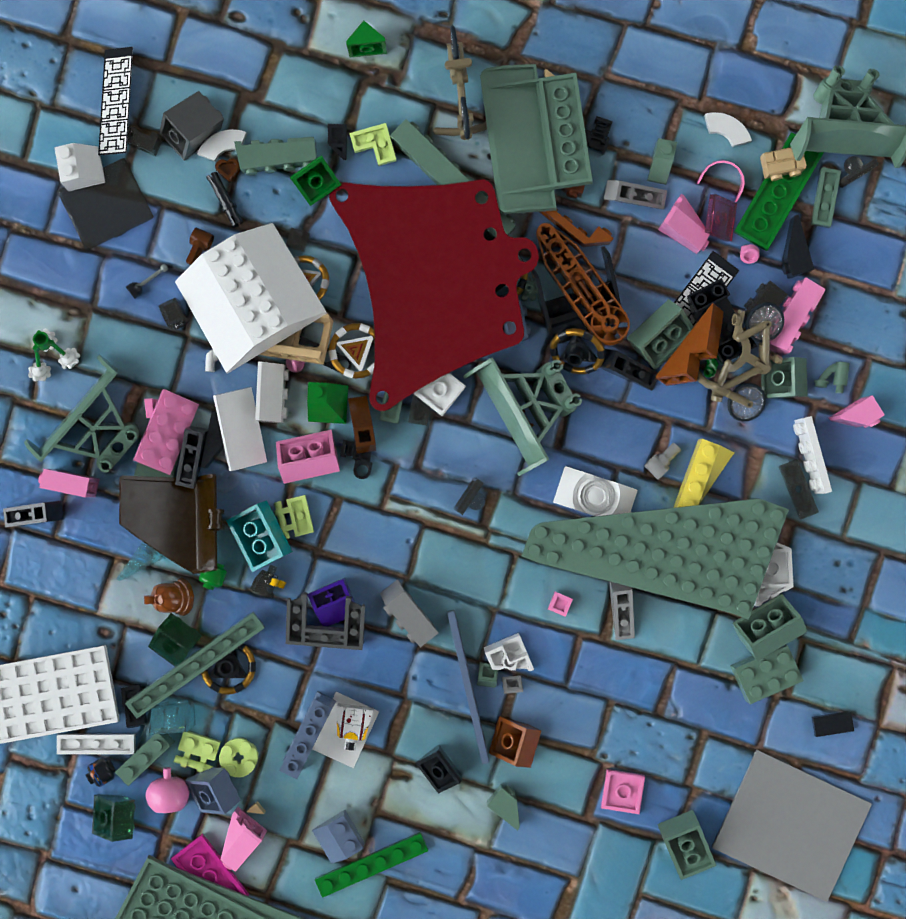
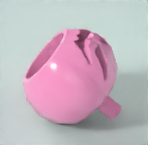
(167, 793)

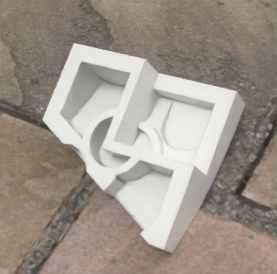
(508, 654)

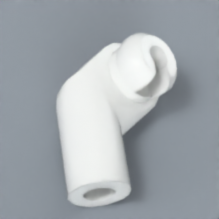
(211, 358)

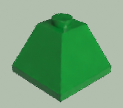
(327, 403)

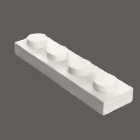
(96, 743)

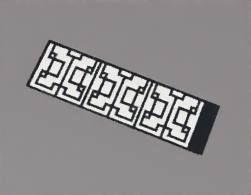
(115, 101)
(711, 270)

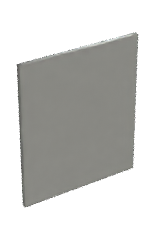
(791, 825)

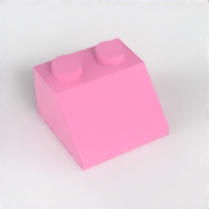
(860, 413)

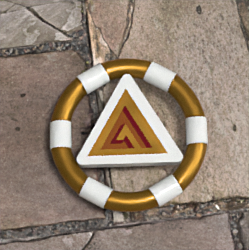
(355, 350)

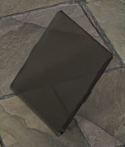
(106, 208)

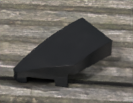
(338, 139)

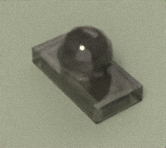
(855, 169)
(471, 497)

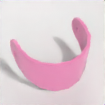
(728, 162)

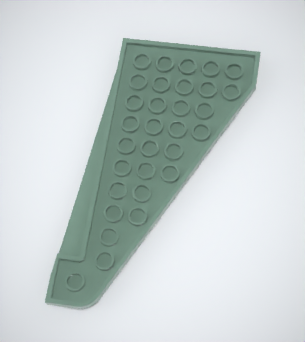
(687, 553)

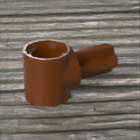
(200, 242)

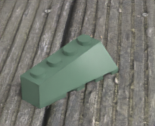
(275, 155)

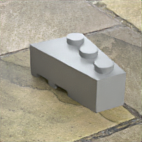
(408, 614)

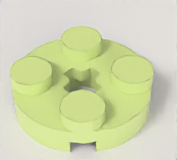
(245, 748)

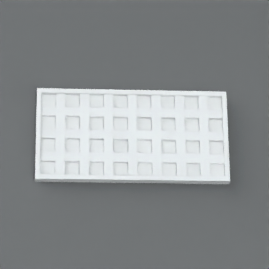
(56, 694)

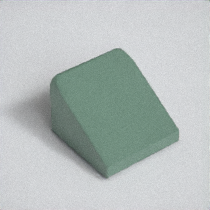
(487, 676)

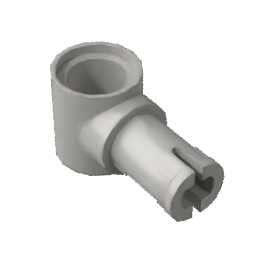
(659, 464)

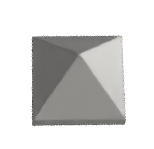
(512, 684)

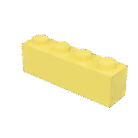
(703, 470)

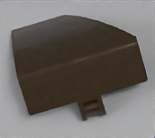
(173, 518)

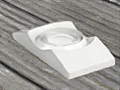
(593, 494)

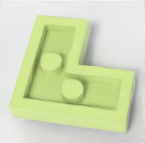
(376, 138)

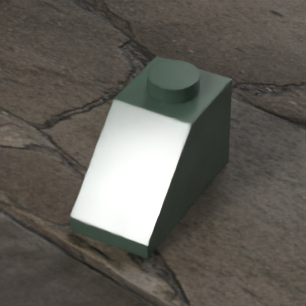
(662, 161)
(504, 804)

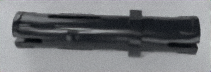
(229, 207)

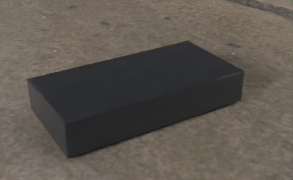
(832, 724)

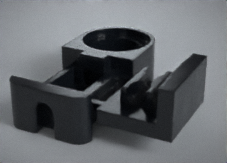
(597, 139)
(364, 458)

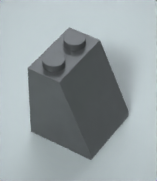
(190, 124)

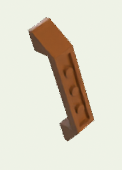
(600, 236)

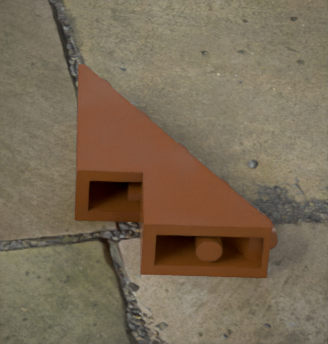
(698, 345)

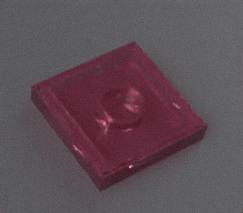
(720, 217)

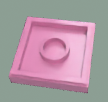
(623, 791)

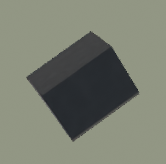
(439, 770)

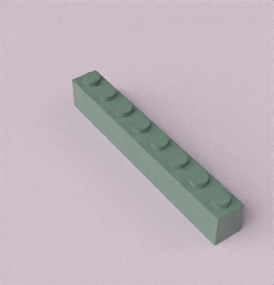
(437, 166)

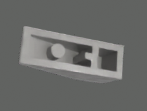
(635, 194)
(622, 611)

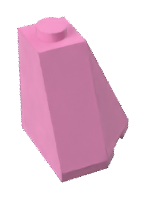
(685, 226)
(241, 839)

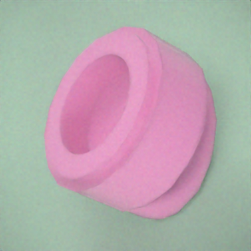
(749, 253)
(295, 366)

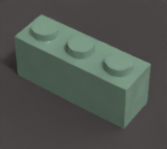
(144, 757)

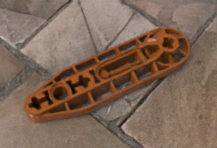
(574, 275)

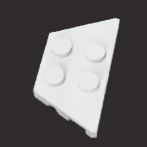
(778, 575)

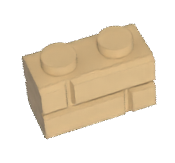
(781, 163)

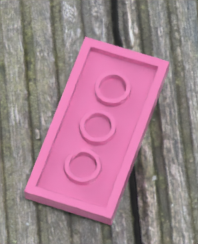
(165, 432)

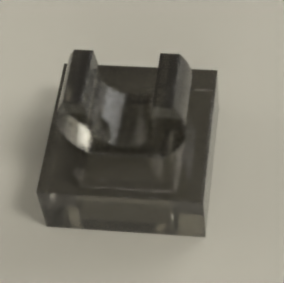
(298, 240)

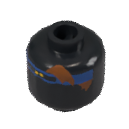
(100, 772)

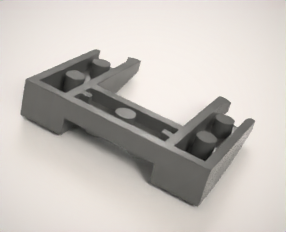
(322, 636)

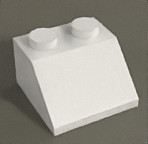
(79, 166)

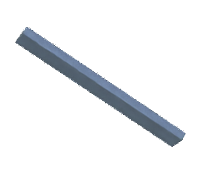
(468, 687)

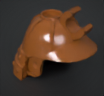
(172, 597)

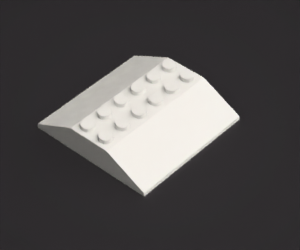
(248, 295)

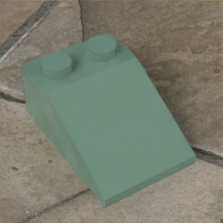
(686, 844)

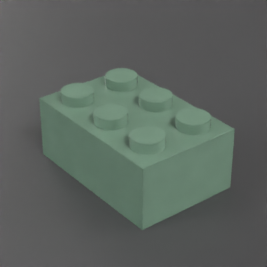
(770, 627)
(767, 675)

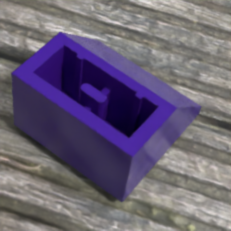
(330, 602)

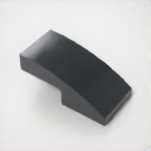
(131, 720)

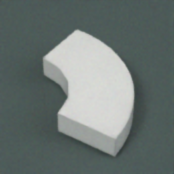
(728, 127)
(220, 143)

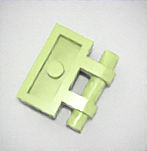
(299, 515)
(200, 746)

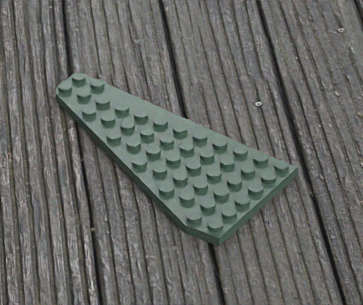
(175, 894)

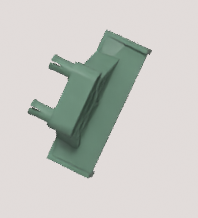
(850, 129)
(512, 414)
(108, 456)

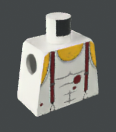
(352, 723)

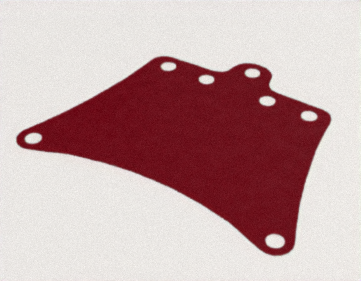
(433, 279)

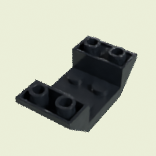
(718, 294)

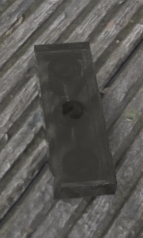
(803, 500)

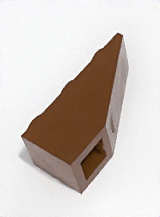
(362, 424)

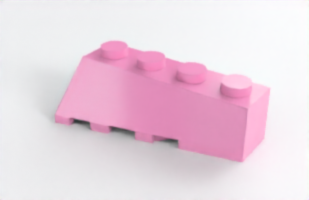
(796, 315)

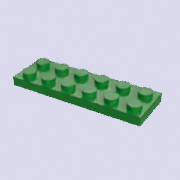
(774, 202)

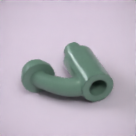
(840, 376)

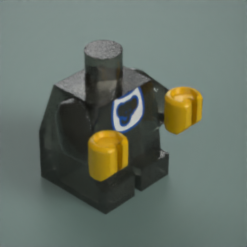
(266, 582)

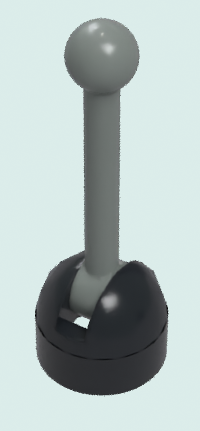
(136, 288)

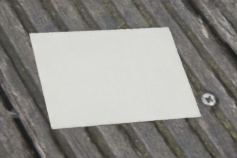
(331, 745)

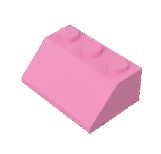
(307, 456)

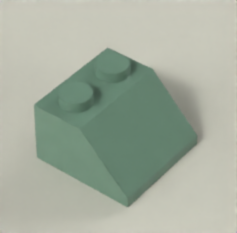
(786, 379)

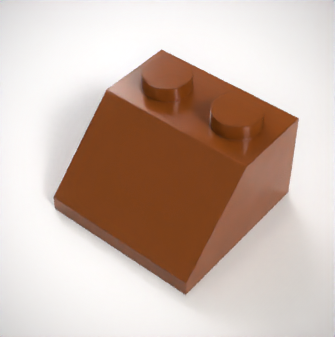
(514, 742)

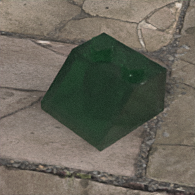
(174, 640)
(113, 817)

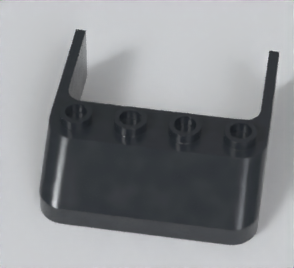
(559, 313)

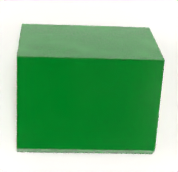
(366, 42)
(315, 180)

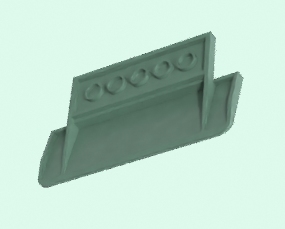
(534, 136)

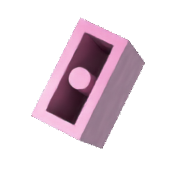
(68, 483)

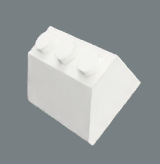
(271, 392)

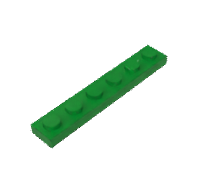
(371, 864)

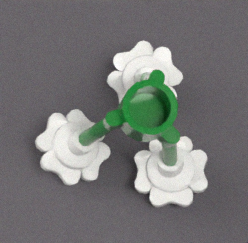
(44, 341)

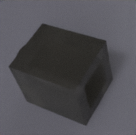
(173, 313)

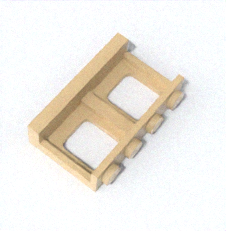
(291, 350)

